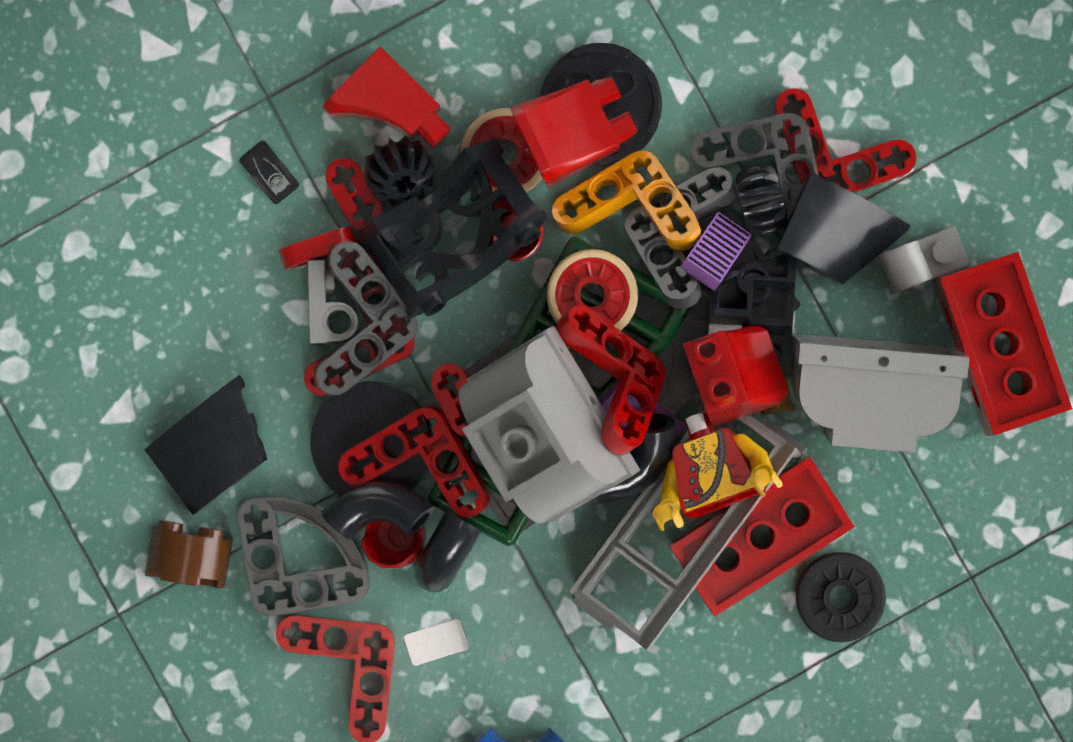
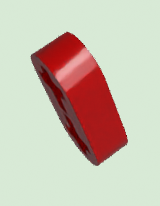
(345, 199)
(315, 247)
(447, 399)

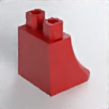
(390, 96)
(570, 128)
(736, 373)

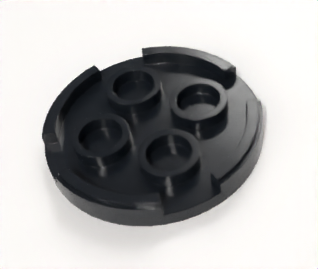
(633, 78)
(356, 416)

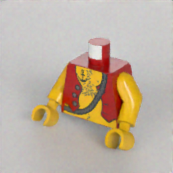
(711, 472)

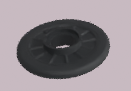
(866, 603)

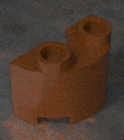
(188, 556)

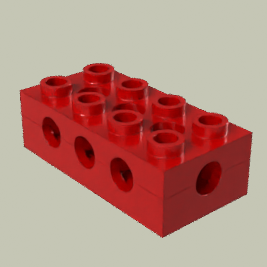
(1029, 349)
(788, 544)

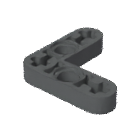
(770, 145)
(652, 242)
(376, 314)

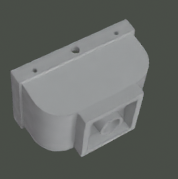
(877, 394)
(541, 430)

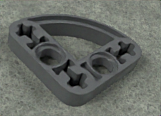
(276, 575)

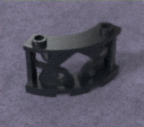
(400, 226)

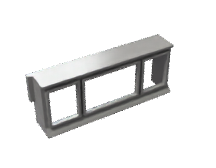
(680, 589)

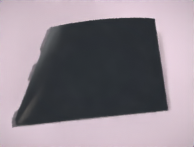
(837, 230)
(760, 297)
(210, 448)

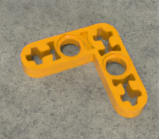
(630, 188)

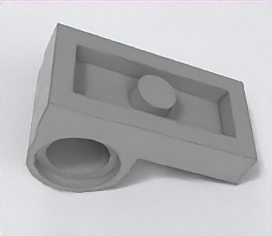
(923, 259)
(320, 285)

